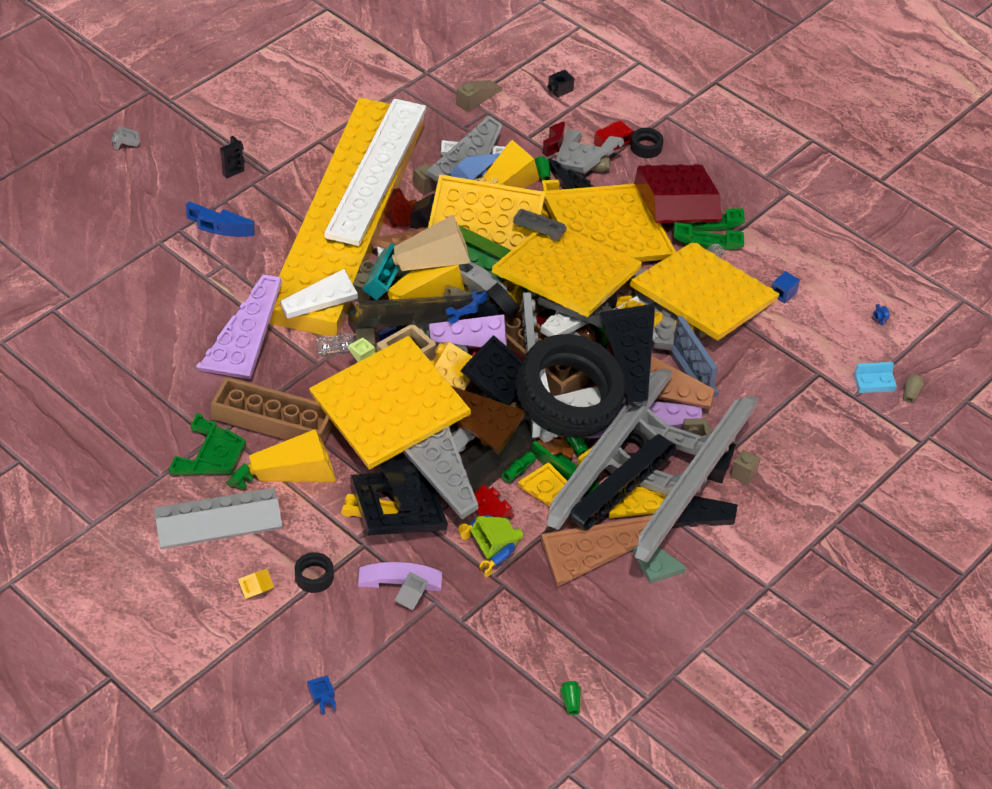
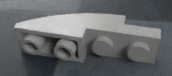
(478, 278)

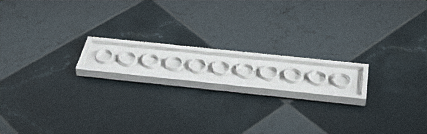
(375, 172)

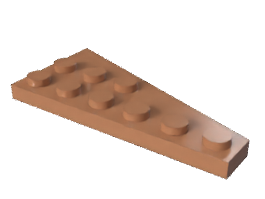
(682, 387)
(580, 551)

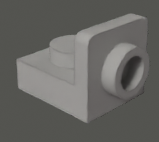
(125, 136)

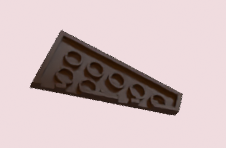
(489, 420)

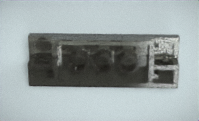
(407, 311)
(486, 466)

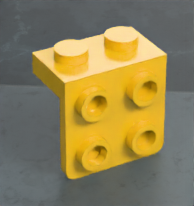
(449, 362)

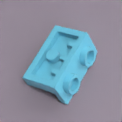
(875, 377)

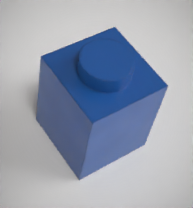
(786, 286)

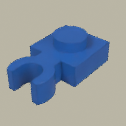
(323, 692)

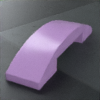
(396, 573)

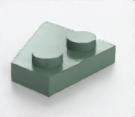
(660, 566)

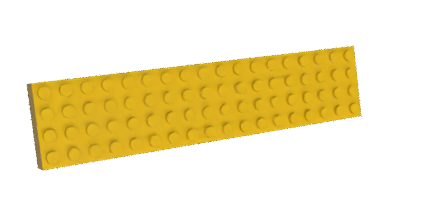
(317, 257)

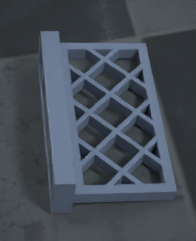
(692, 356)

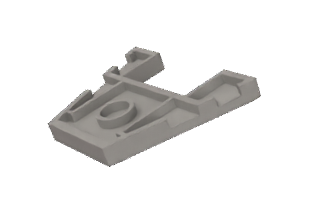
(582, 156)

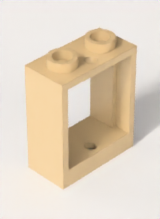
(428, 345)

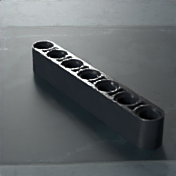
(622, 482)

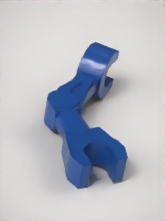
(472, 307)

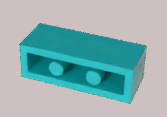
(381, 274)

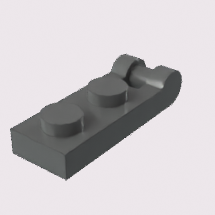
(540, 224)

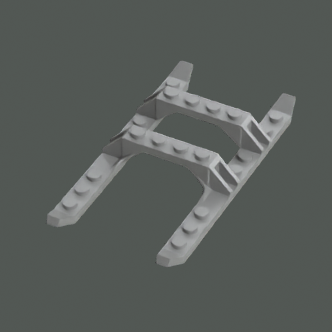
(678, 488)

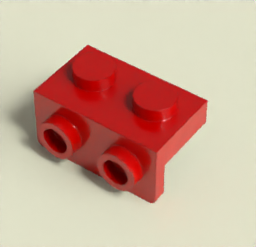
(490, 504)

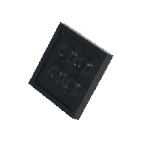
(494, 370)

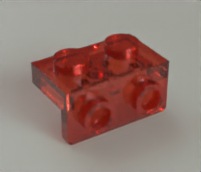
(398, 209)

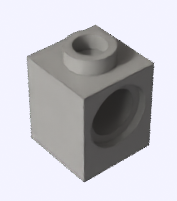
(411, 591)

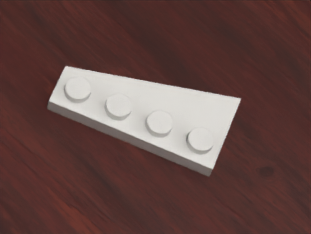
(323, 294)

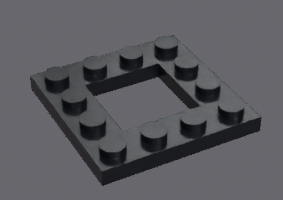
(377, 523)

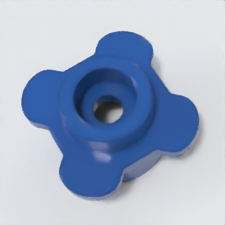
(881, 314)

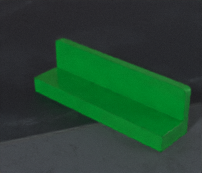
(559, 462)

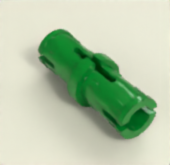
(518, 467)

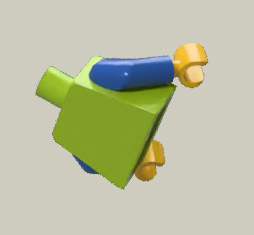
(494, 537)

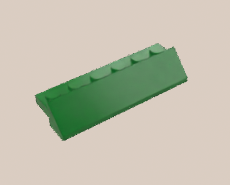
(484, 251)

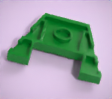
(217, 455)

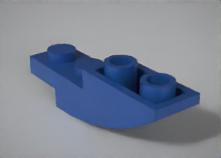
(222, 223)

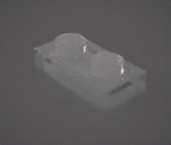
(334, 344)

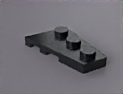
(707, 511)

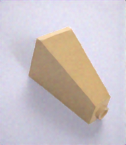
(433, 247)

